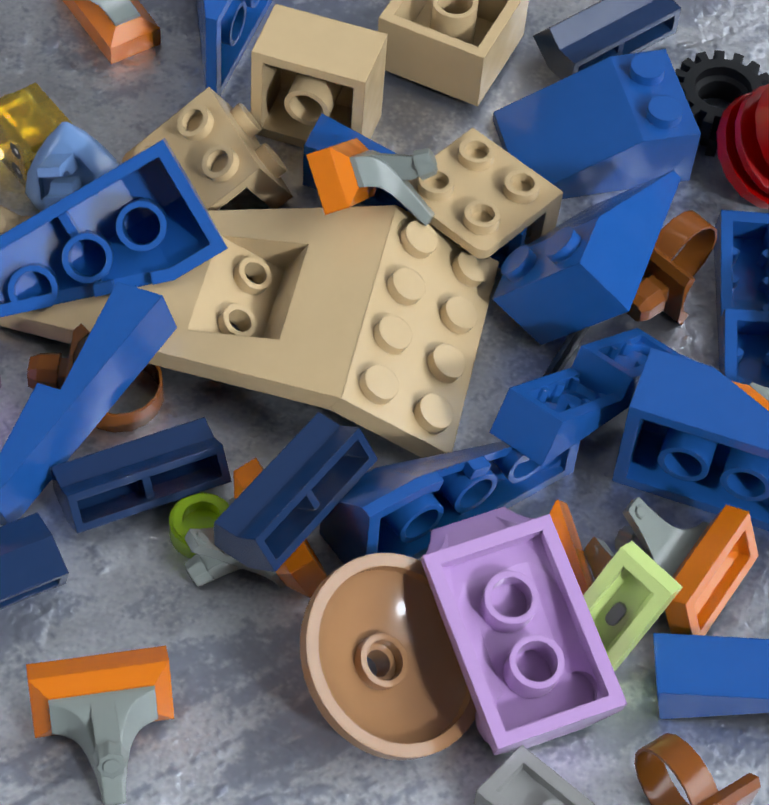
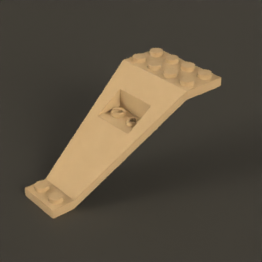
(342, 316)

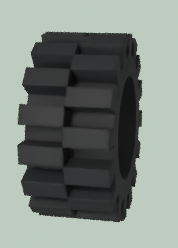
(718, 80)

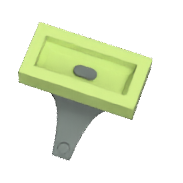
(625, 596)

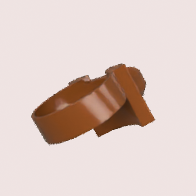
(669, 280)
(53, 370)
(691, 774)

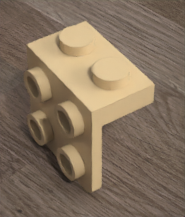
(221, 152)
(487, 196)

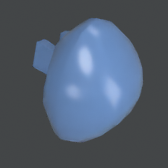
(65, 164)

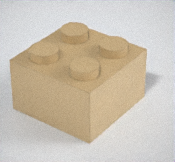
(452, 43)
(312, 68)

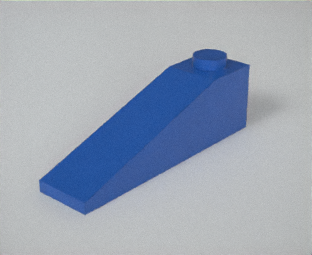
(124, 227)
(404, 501)

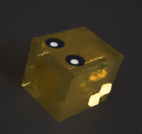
(25, 123)

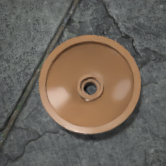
(384, 612)

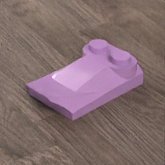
(520, 629)

